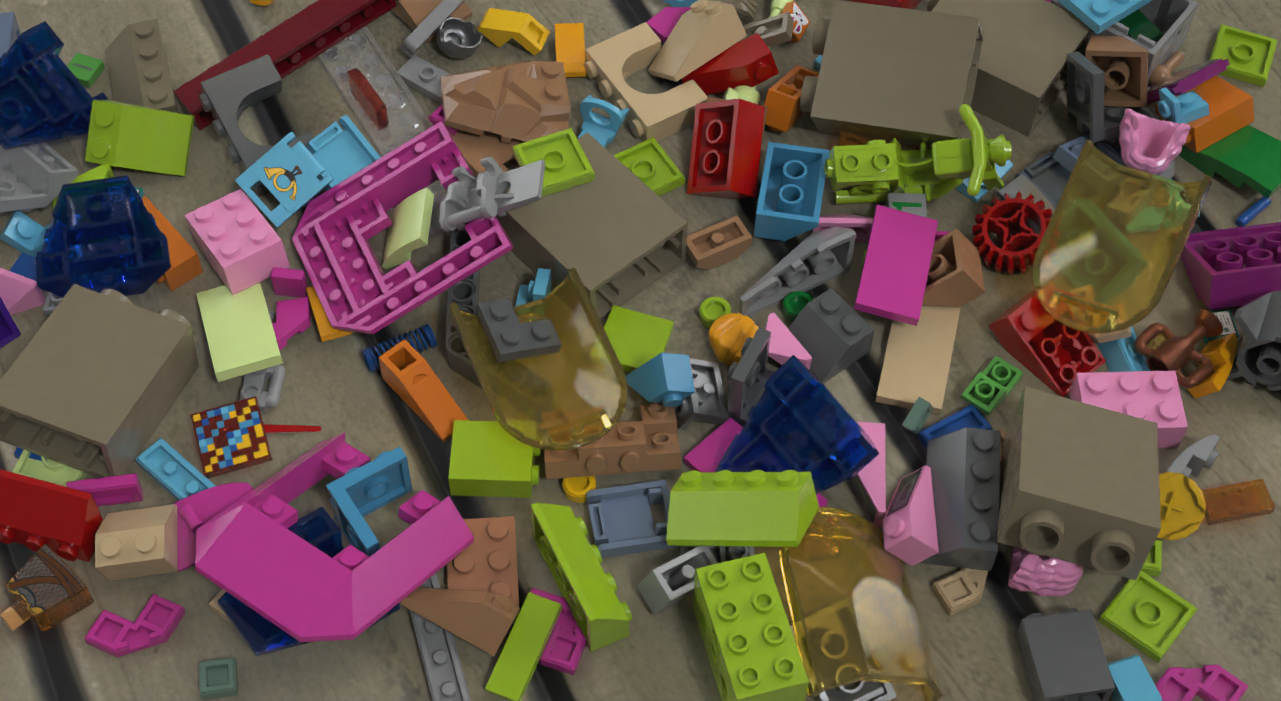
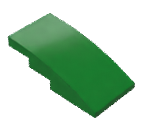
(1242, 159)

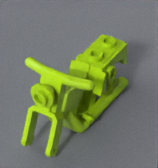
(920, 170)

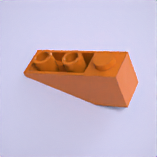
(420, 388)

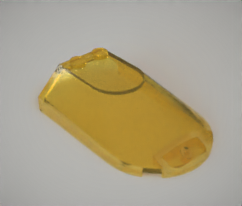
(1113, 243)
(553, 397)
(854, 608)

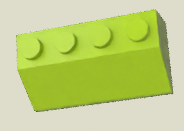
(741, 508)
(579, 574)

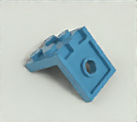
(366, 490)

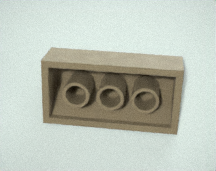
(141, 67)

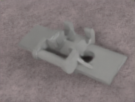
(484, 196)

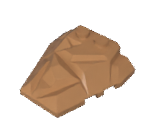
(508, 99)

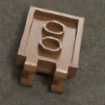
(478, 147)

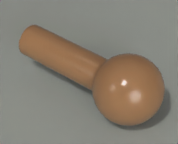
(1164, 71)

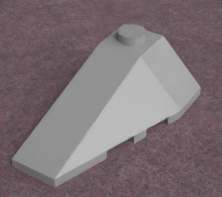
(810, 264)

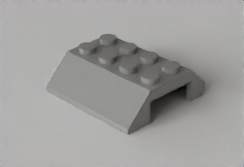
(32, 177)

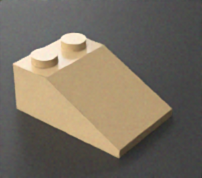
(698, 38)

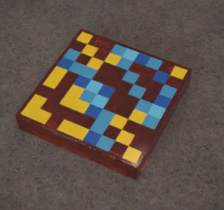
(231, 437)

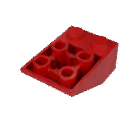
(1045, 345)

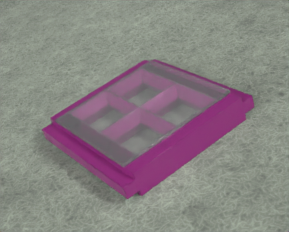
(1187, 78)

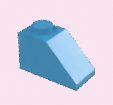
(664, 379)

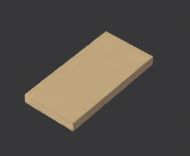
(919, 359)

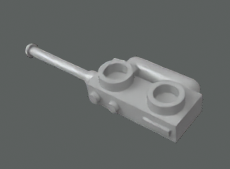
(255, 384)

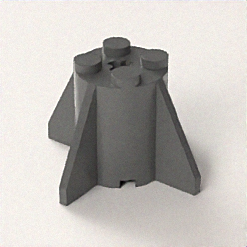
(1260, 346)

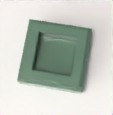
(917, 416)
(218, 678)

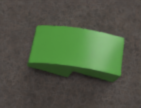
(992, 385)

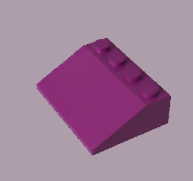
(1234, 264)

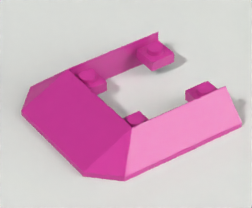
(341, 220)
(300, 586)

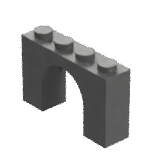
(230, 95)

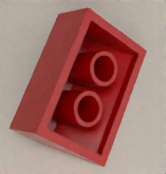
(726, 149)
(48, 514)

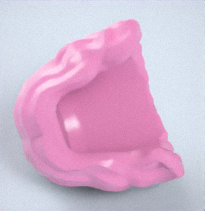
(1150, 142)
(1042, 574)

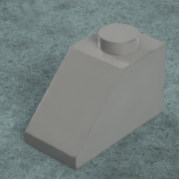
(674, 580)

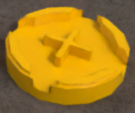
(1180, 506)

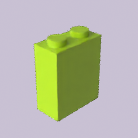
(490, 462)

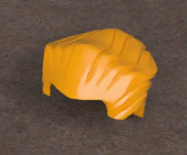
(729, 335)

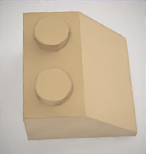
(137, 543)

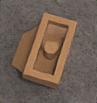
(718, 243)

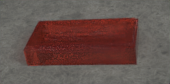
(368, 98)

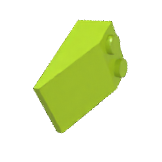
(139, 137)

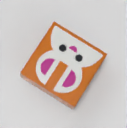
(800, 20)

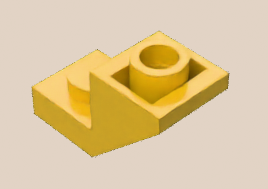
(504, 25)

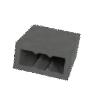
(1064, 657)

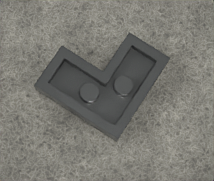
(514, 339)

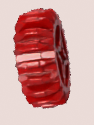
(994, 221)

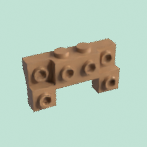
(625, 449)

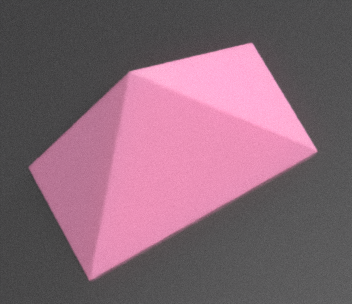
(860, 224)
(19, 292)
(784, 344)

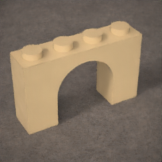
(648, 114)

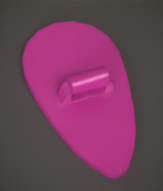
(199, 509)

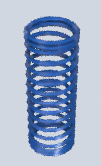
(429, 334)

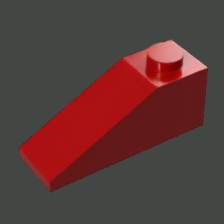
(741, 64)

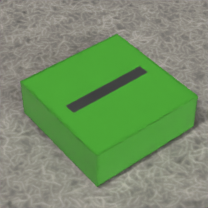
(86, 69)

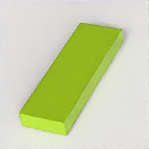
(523, 648)

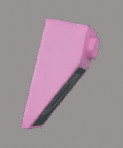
(871, 480)
(911, 519)

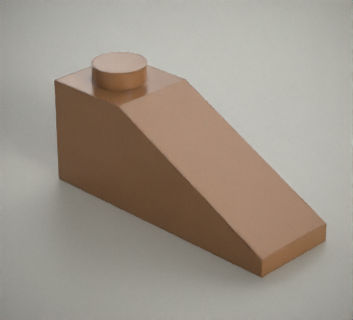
(471, 615)

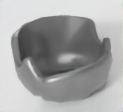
(458, 38)

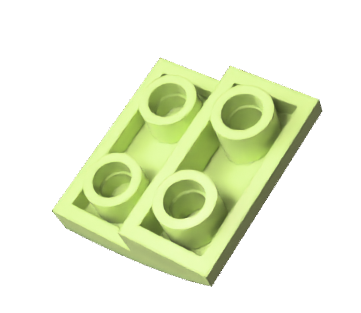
(409, 229)

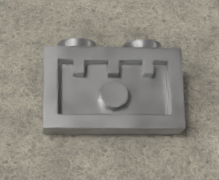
(708, 401)

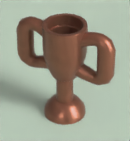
(1178, 350)

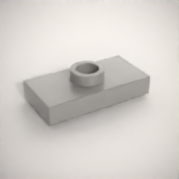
(423, 77)

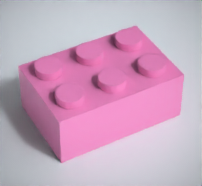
(237, 241)
(1138, 394)

